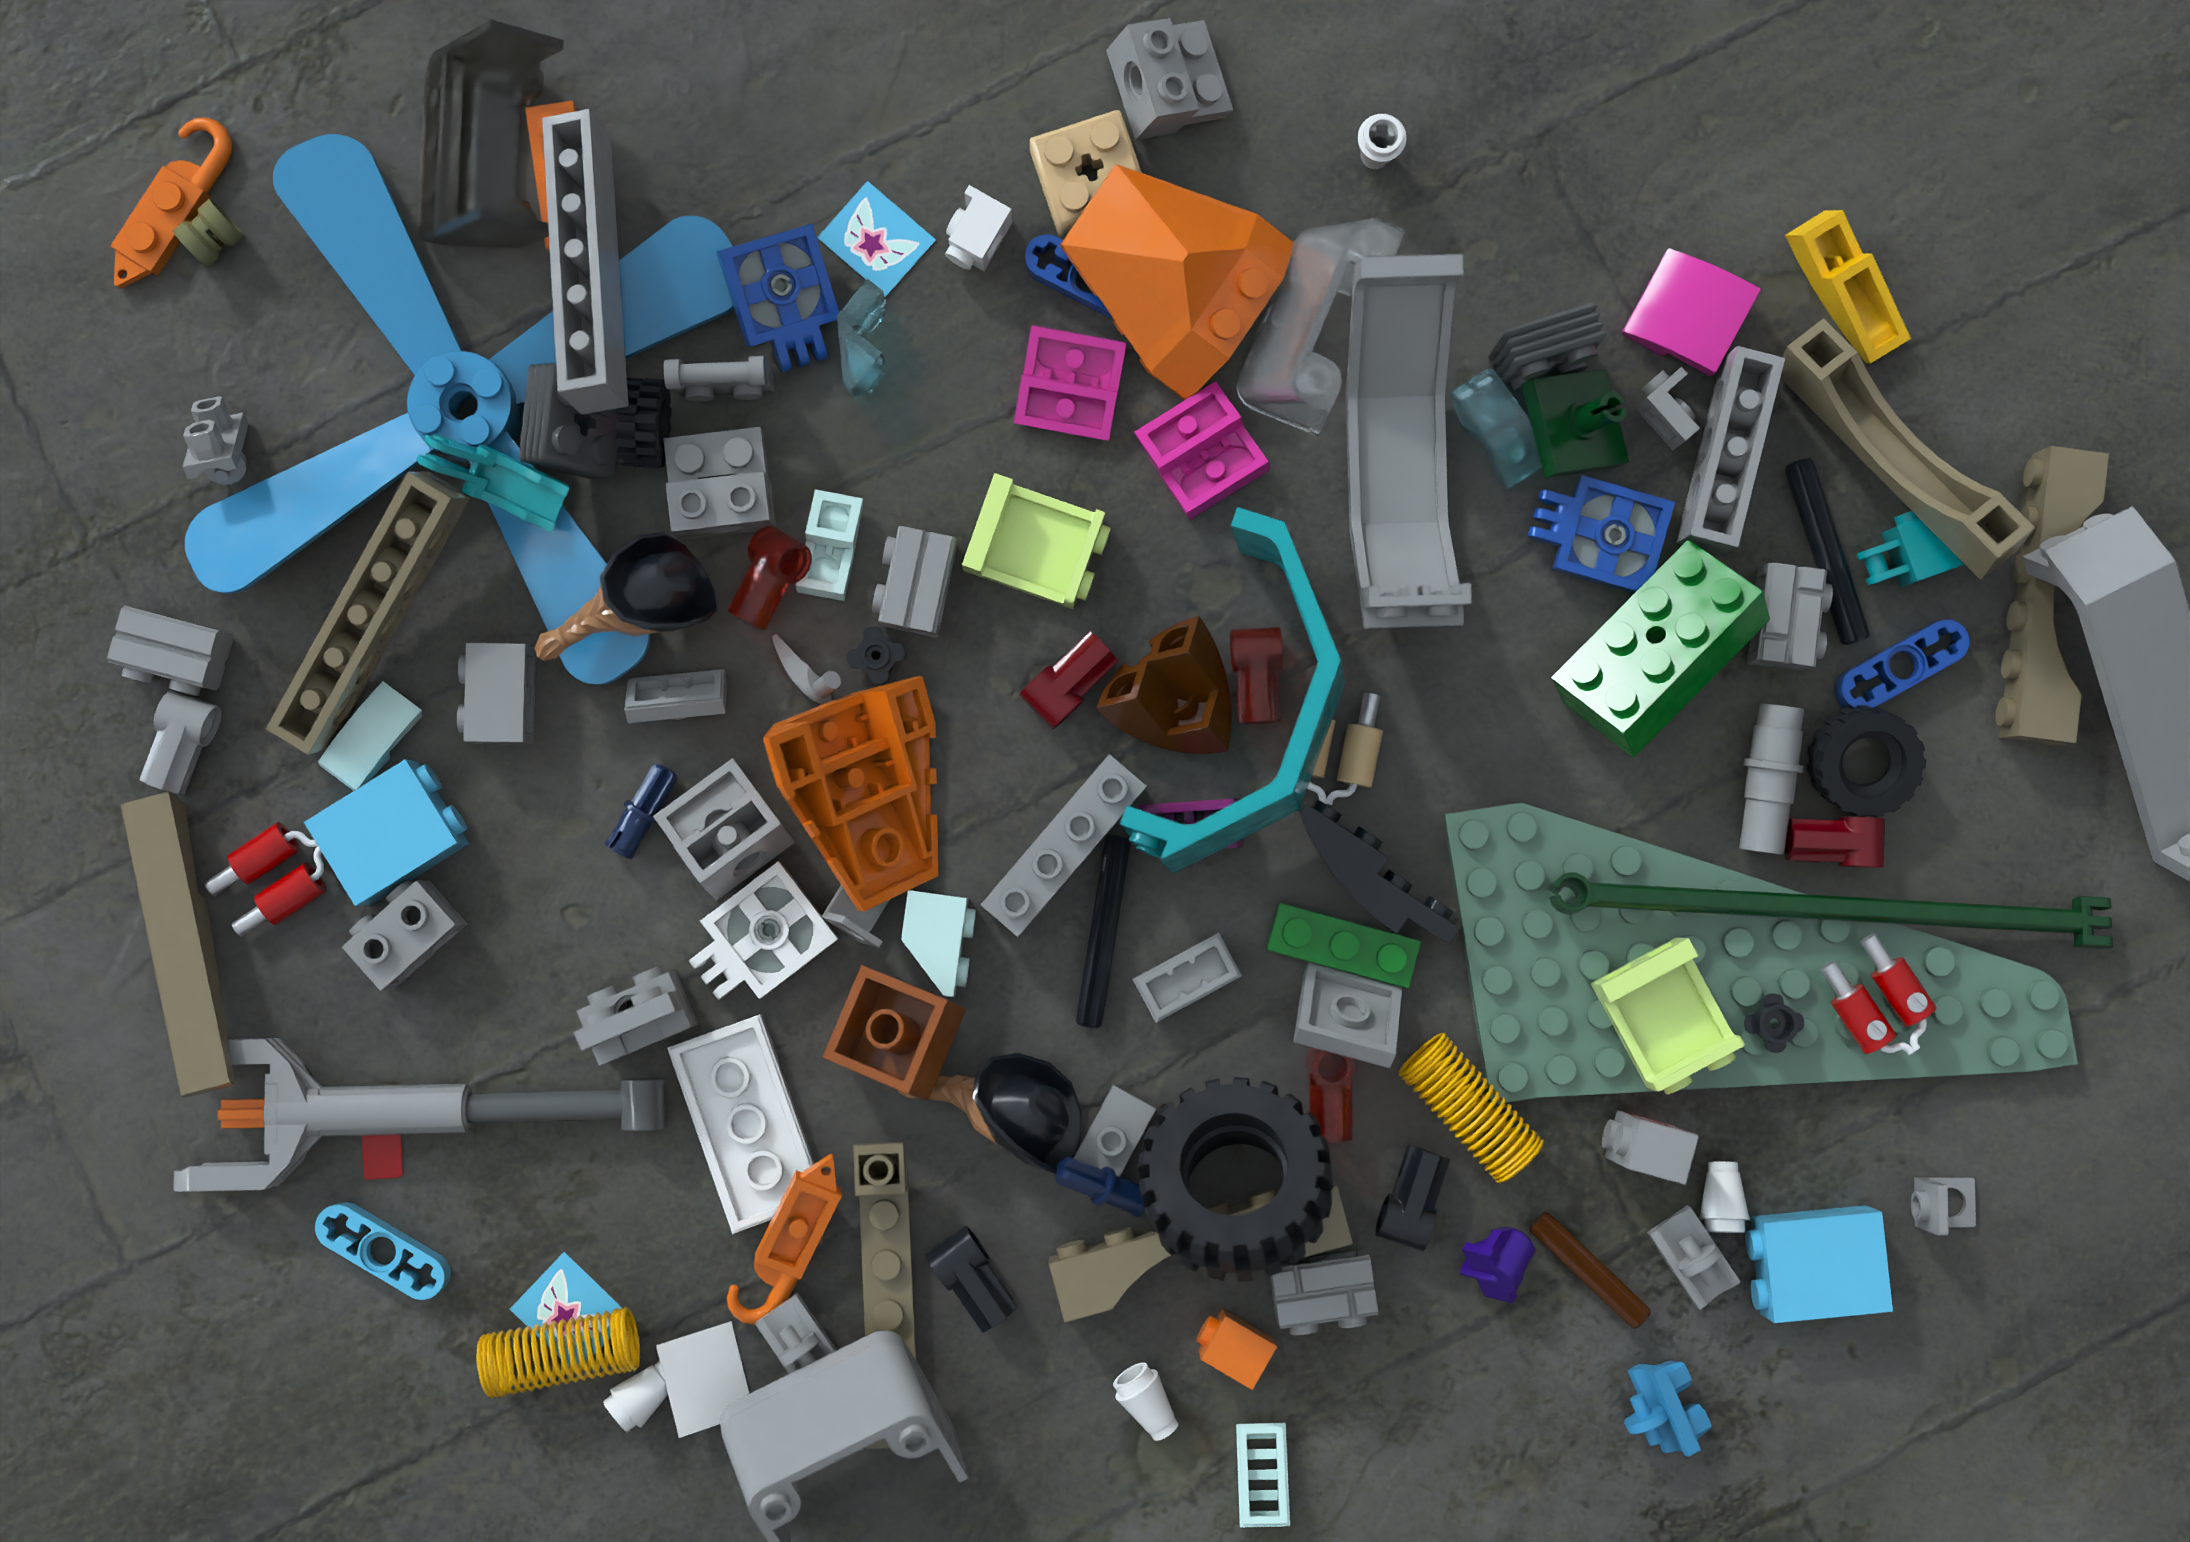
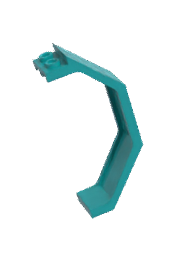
(1186, 844)

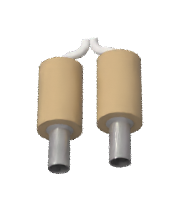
(1358, 752)

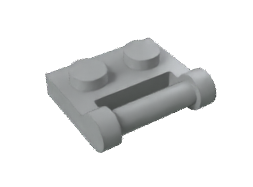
(702, 380)

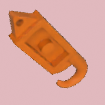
(171, 198)
(791, 1237)

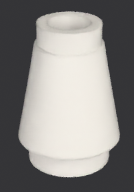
(1384, 132)
(1724, 1199)
(637, 1397)
(1145, 1399)

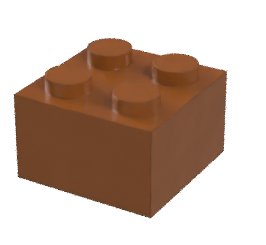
(894, 1033)

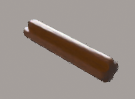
(1590, 1270)

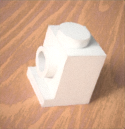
(977, 230)

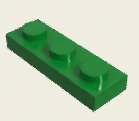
(1343, 945)

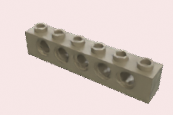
(368, 612)

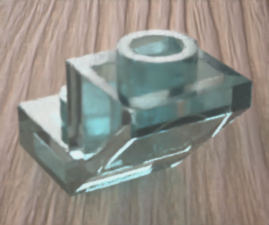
(859, 358)
(1499, 423)

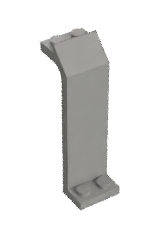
(2140, 650)

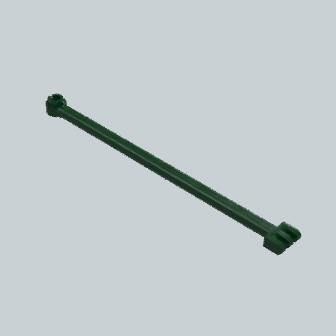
(2075, 920)

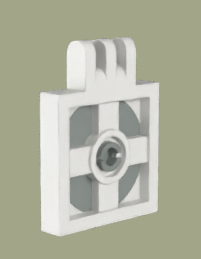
(763, 934)

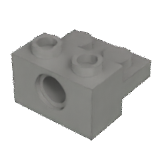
(1168, 76)
(718, 484)
(723, 829)
(658, 1013)

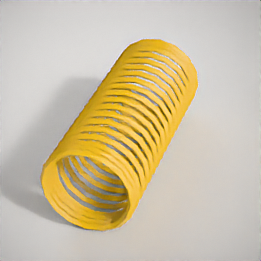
(1514, 1152)
(497, 1365)

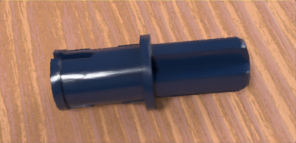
(640, 811)
(1100, 1185)

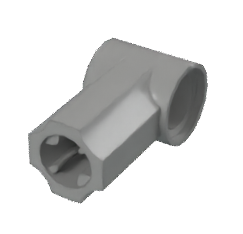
(182, 730)

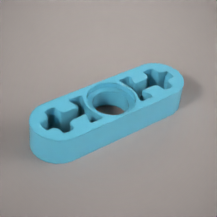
(358, 1221)

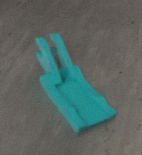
(500, 481)

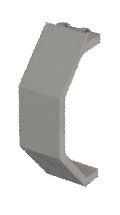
(1400, 441)

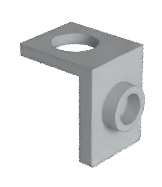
(855, 923)
(1930, 1203)

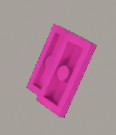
(1691, 311)
(1070, 382)
(1202, 450)

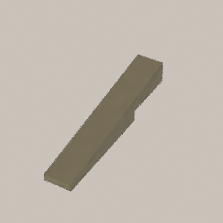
(179, 942)

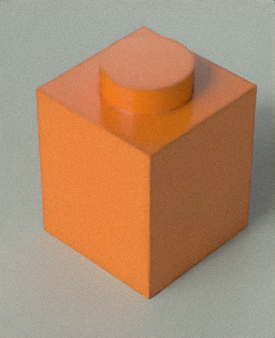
(1235, 1347)

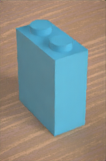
(388, 831)
(1819, 1264)

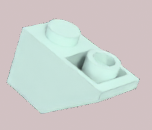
(935, 936)

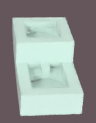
(832, 542)
(369, 736)

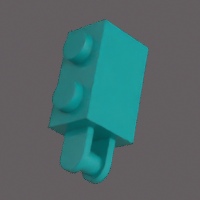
(1913, 553)

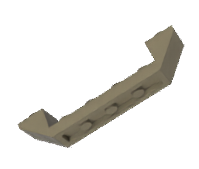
(886, 1242)

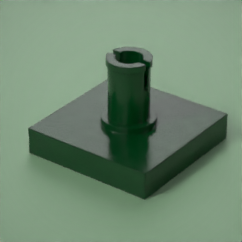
(1576, 422)

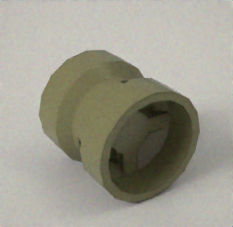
(200, 241)

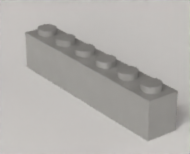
(584, 262)

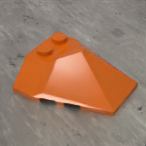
(1176, 272)
(864, 786)

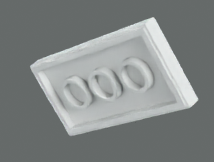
(742, 1118)

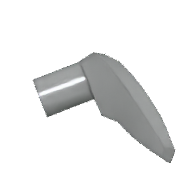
(803, 675)

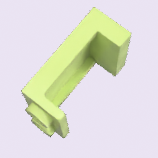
(1035, 543)
(1667, 1016)

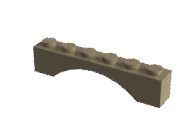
(1962, 513)
(2039, 694)
(1098, 1275)

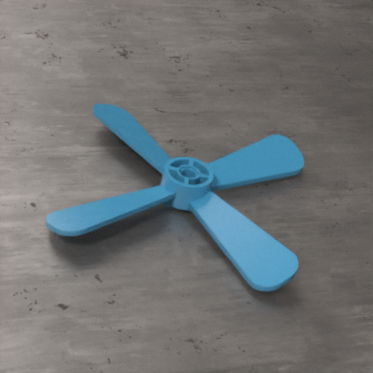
(350, 215)

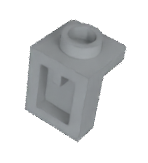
(1667, 415)

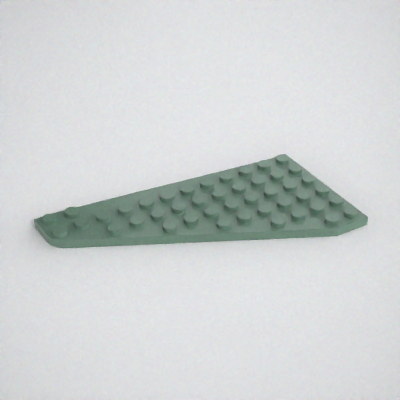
(1552, 1038)

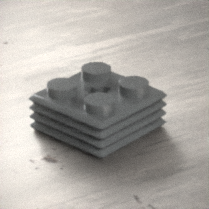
(1548, 345)
(561, 437)

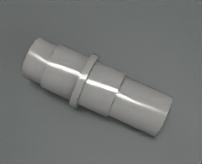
(1771, 777)

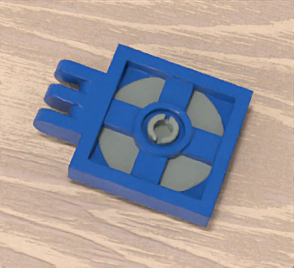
(781, 293)
(1604, 532)

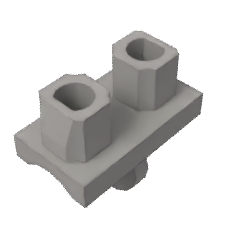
(215, 442)
(1693, 1257)
(795, 1334)

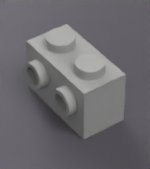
(403, 933)

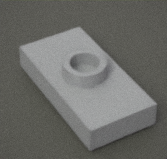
(676, 696)
(1187, 977)
(1115, 1130)

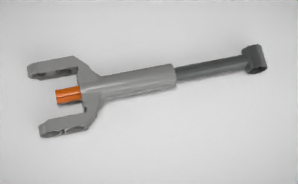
(302, 1111)

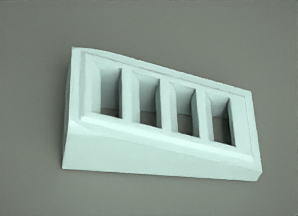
(1262, 1518)

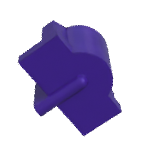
(1499, 1262)

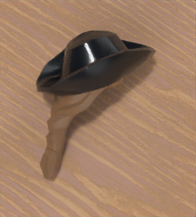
(643, 590)
(1019, 1106)

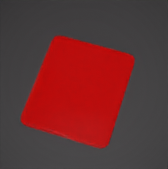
(382, 1156)

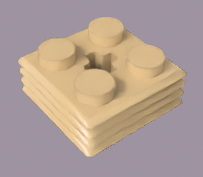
(1063, 153)

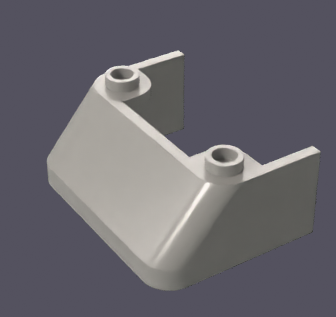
(827, 1414)

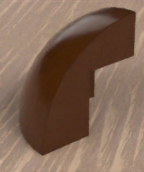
(1174, 693)

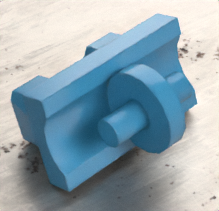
(1660, 1411)

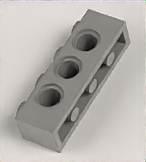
(1730, 450)
(1063, 845)

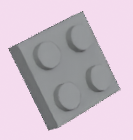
(1348, 1015)

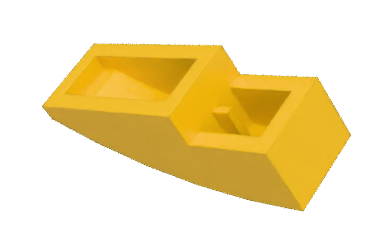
(1848, 284)

